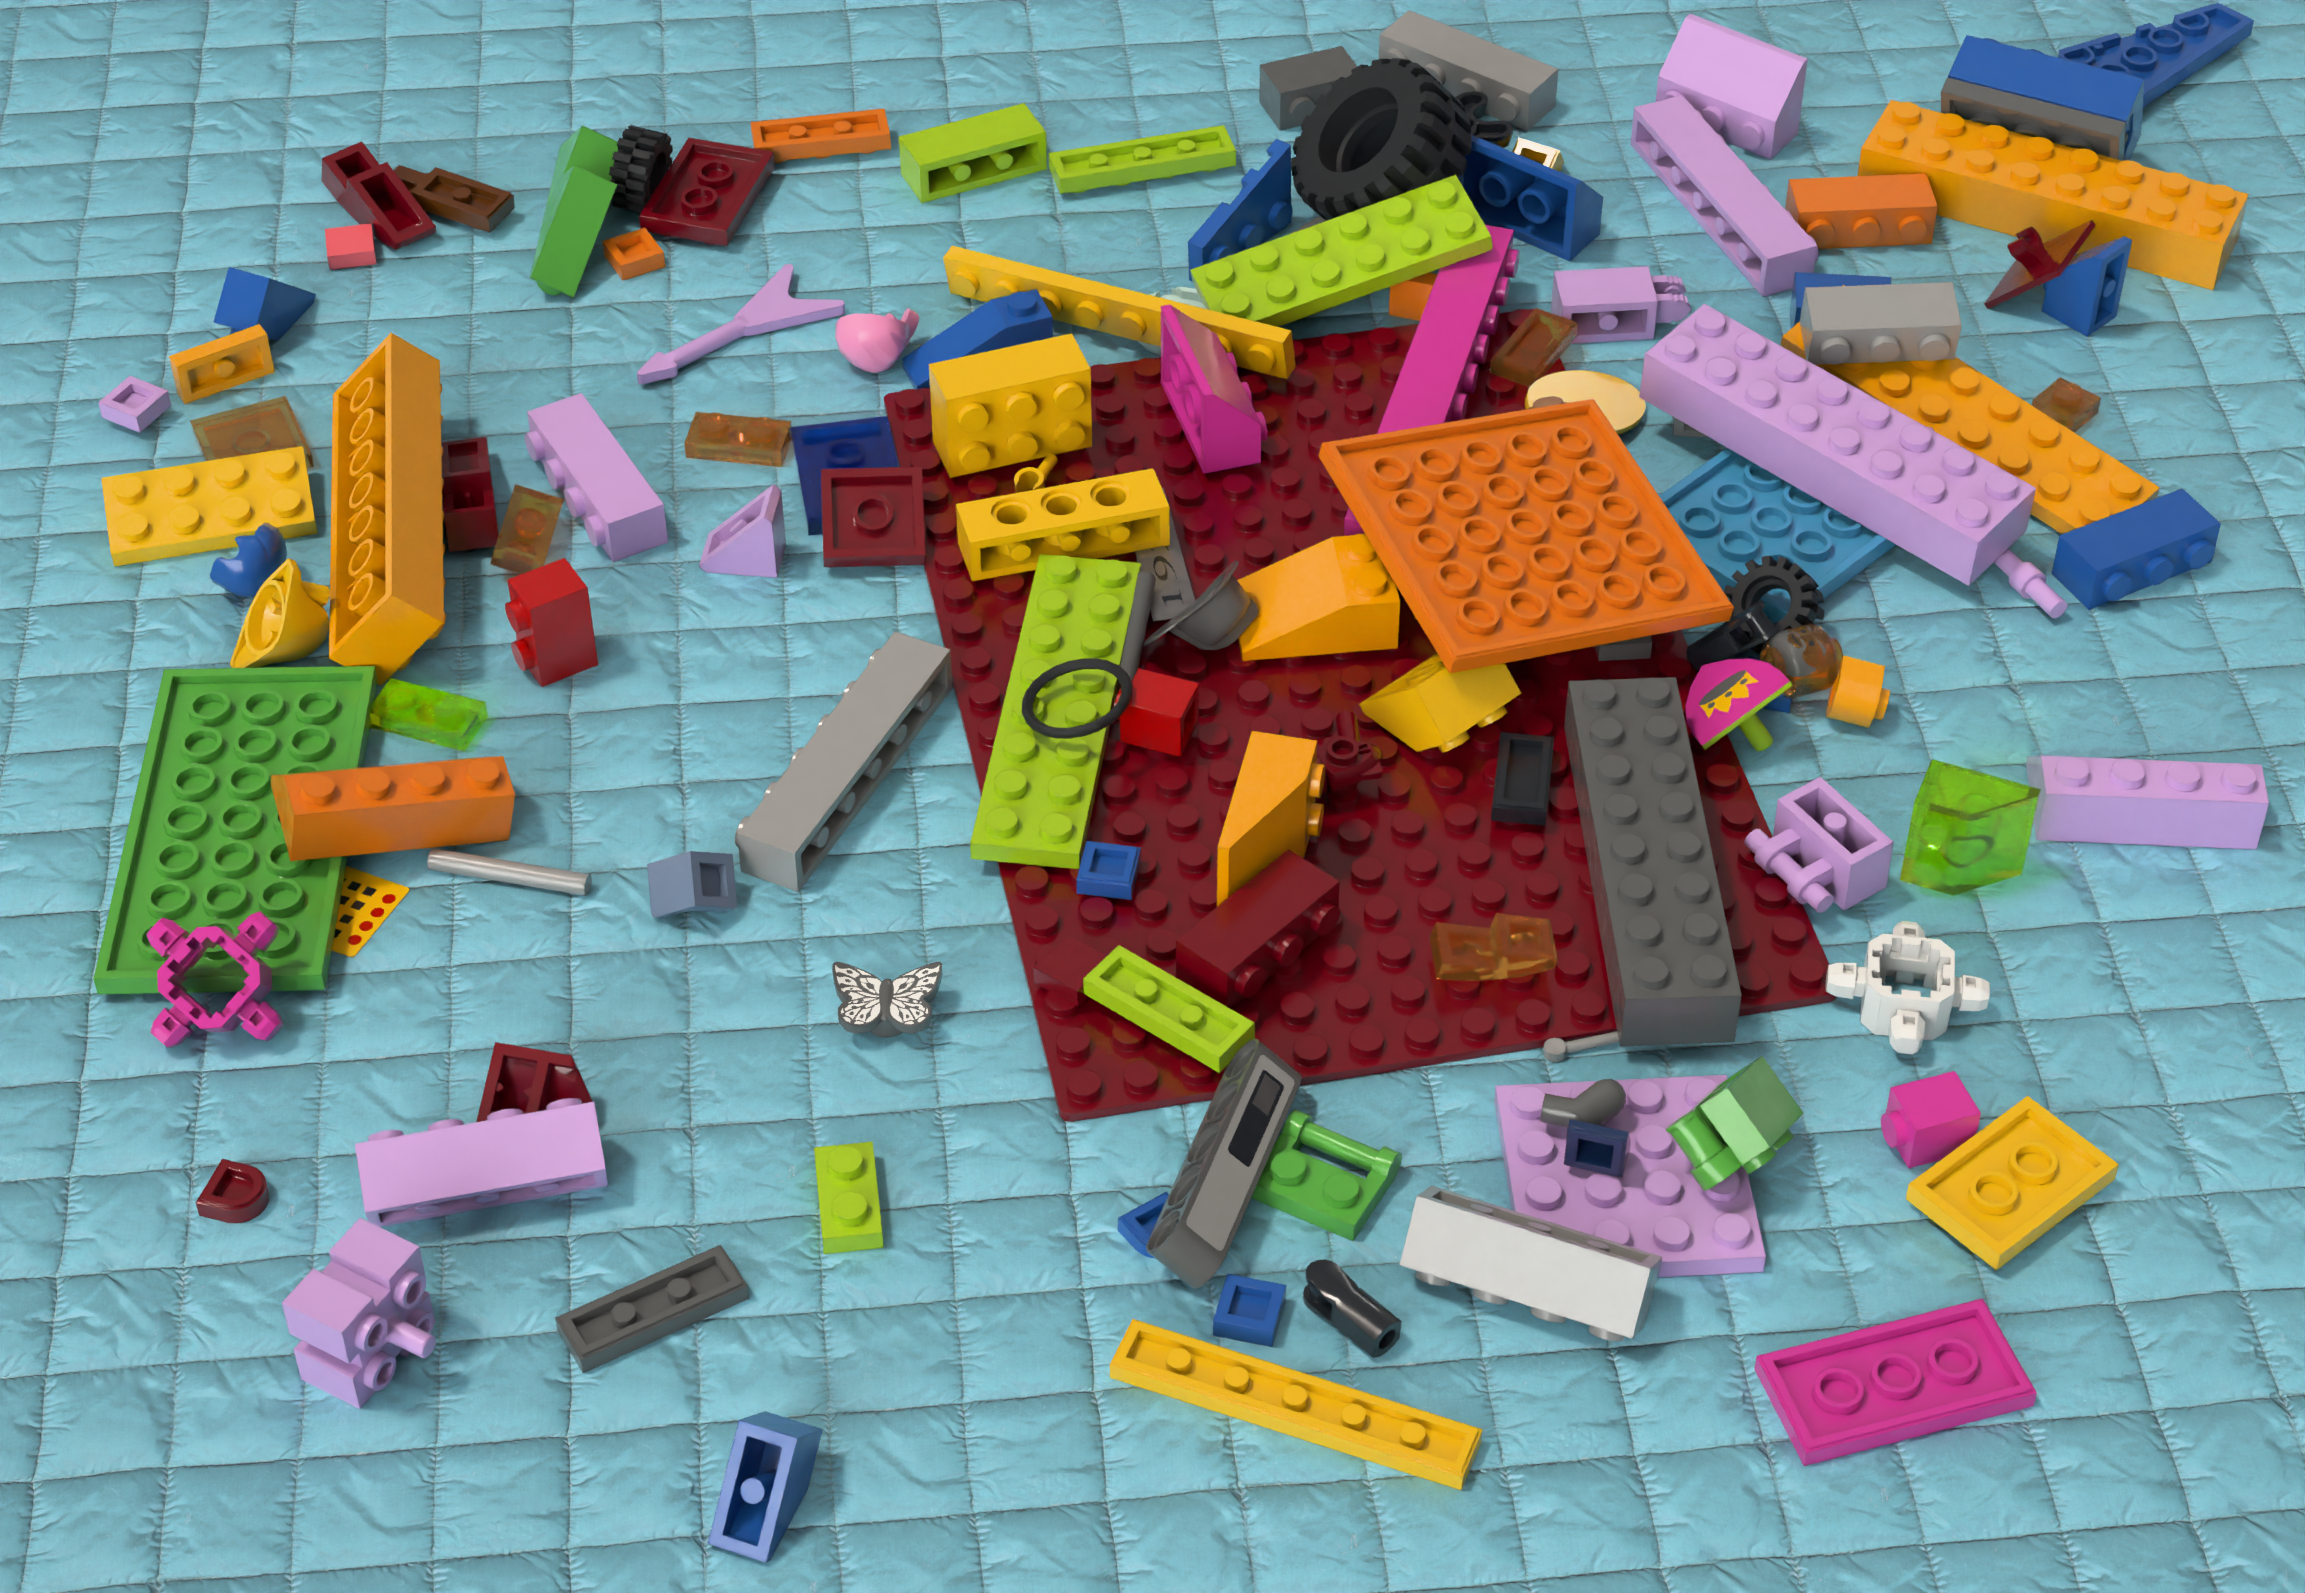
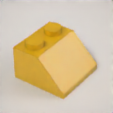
(1437, 707)

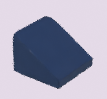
(1596, 1148)

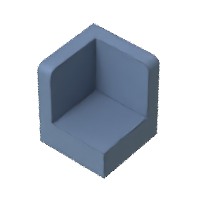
(692, 884)

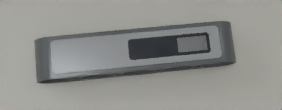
(1224, 1164)

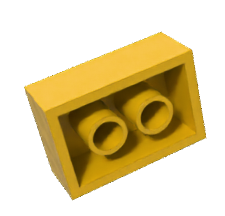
(1011, 405)

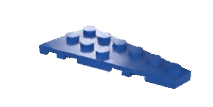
(2169, 52)

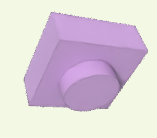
(134, 404)

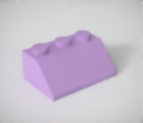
(1737, 83)

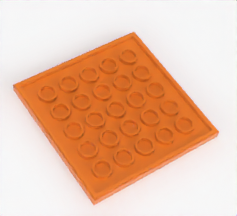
(1523, 534)

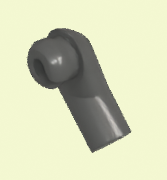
(1594, 1105)

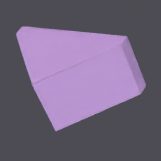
(749, 540)

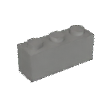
(1880, 323)

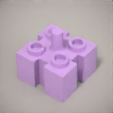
(361, 1314)

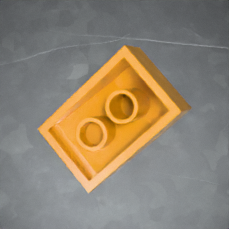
(1322, 603)
(1269, 808)

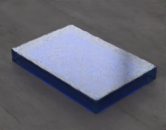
(837, 446)

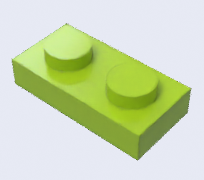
(848, 1197)

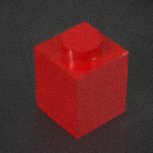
(1160, 712)

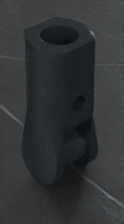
(1730, 640)
(1350, 1308)

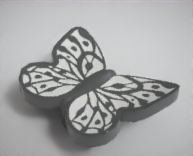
(886, 1005)

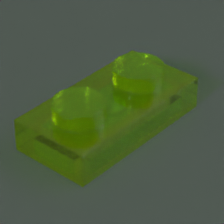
(427, 714)

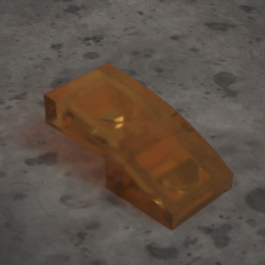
(1505, 950)

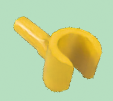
(1032, 477)

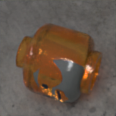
(1805, 658)

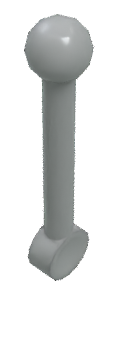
(1556, 1049)

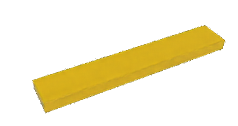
(1297, 1404)

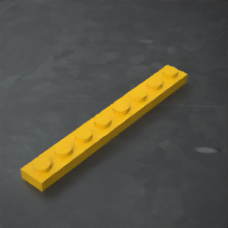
(1115, 309)

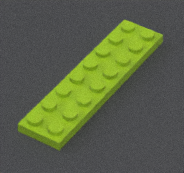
(1042, 786)

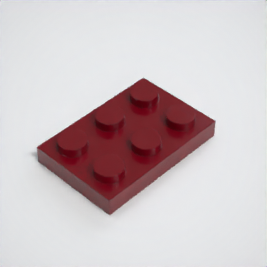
(707, 191)

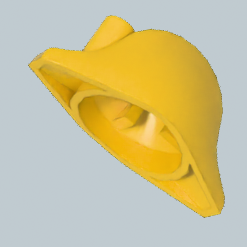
(283, 620)

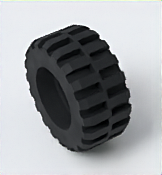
(1379, 138)

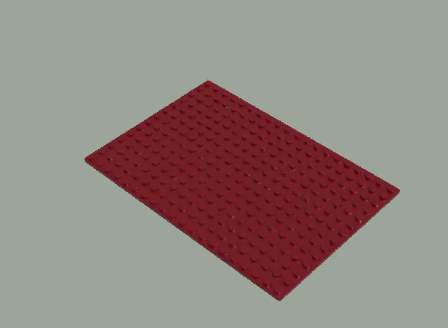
(1401, 844)

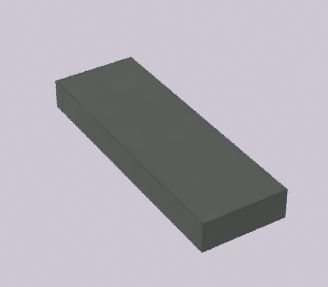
(651, 1308)

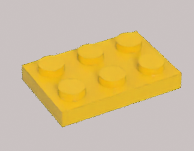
(2011, 1182)

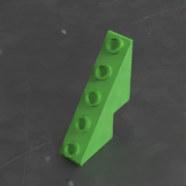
(574, 211)

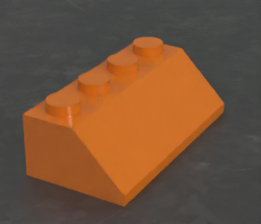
(394, 807)

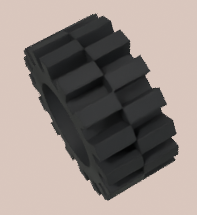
(639, 166)
(1776, 575)

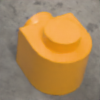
(1858, 693)

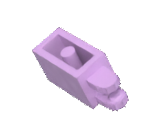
(1617, 302)

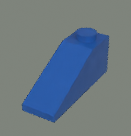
(992, 326)

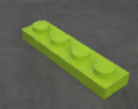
(1142, 159)

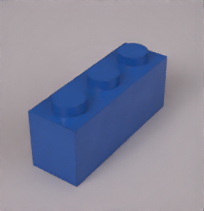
(2135, 548)

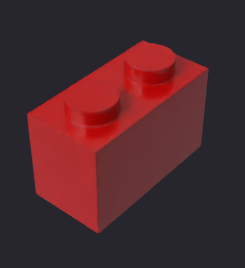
(551, 622)

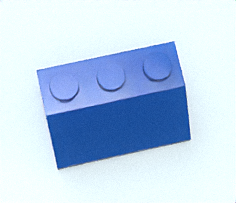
(1531, 199)

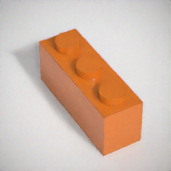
(1864, 210)

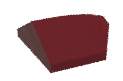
(529, 1080)

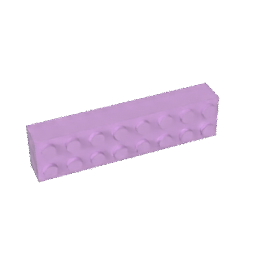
(1837, 443)

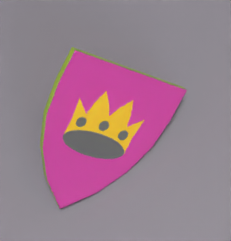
(1729, 696)

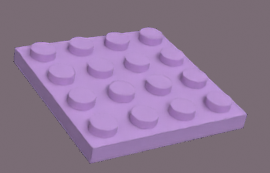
(1656, 1200)

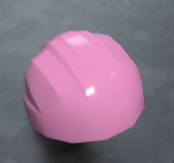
(874, 340)

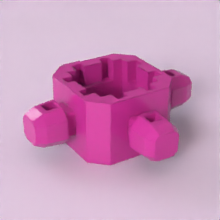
(185, 951)

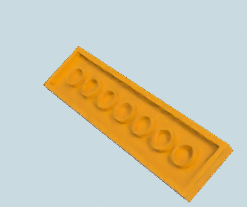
(2071, 476)

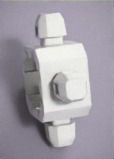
(1907, 1016)

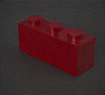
(1258, 930)

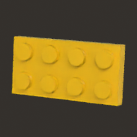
(206, 505)

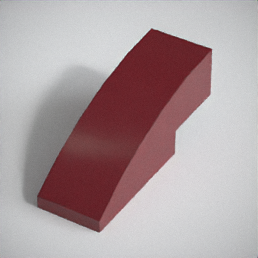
(375, 196)
(468, 495)

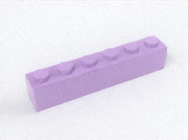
(1722, 194)

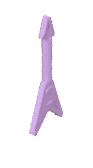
(766, 312)

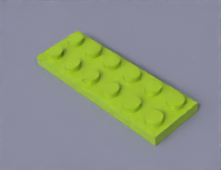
(1346, 256)

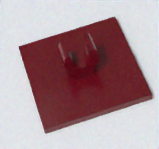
(2037, 261)

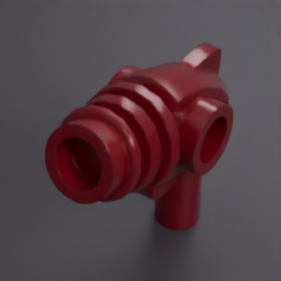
(1347, 758)

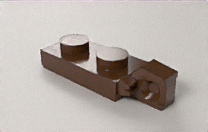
(458, 197)

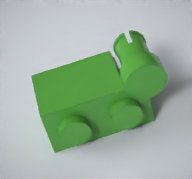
(1737, 1124)

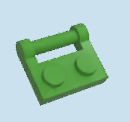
(1318, 1189)

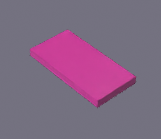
(1894, 1381)

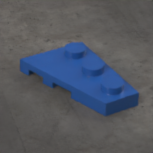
(1252, 217)

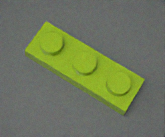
(1168, 1008)

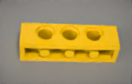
(1069, 519)

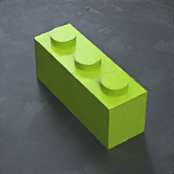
(973, 152)

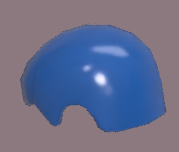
(256, 560)

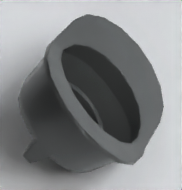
(1215, 616)

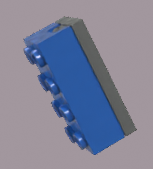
(2045, 97)

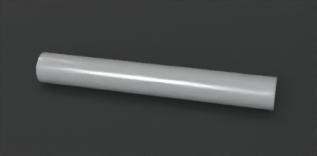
(509, 871)

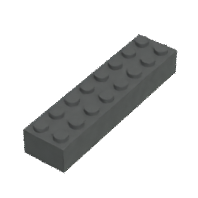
(1651, 864)

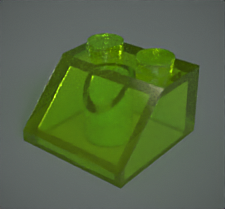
(1967, 829)

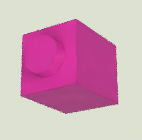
(1929, 1118)

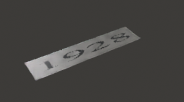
(1172, 584)

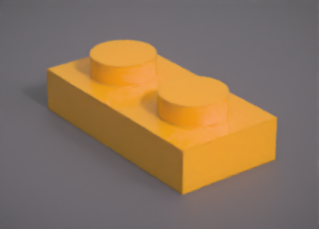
(222, 364)

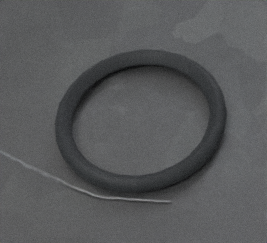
(1086, 729)

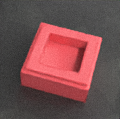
(350, 246)

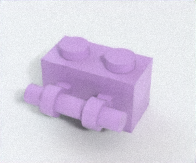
(1823, 848)

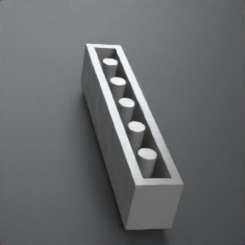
(844, 761)

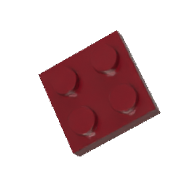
(873, 517)

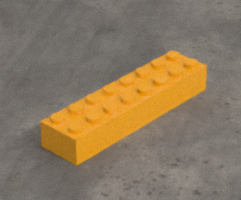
(2023, 181)
(387, 510)

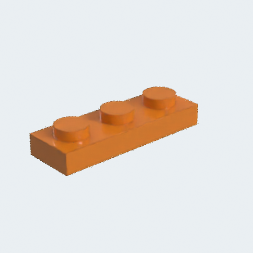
(823, 135)

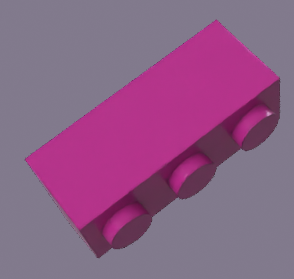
(1208, 395)

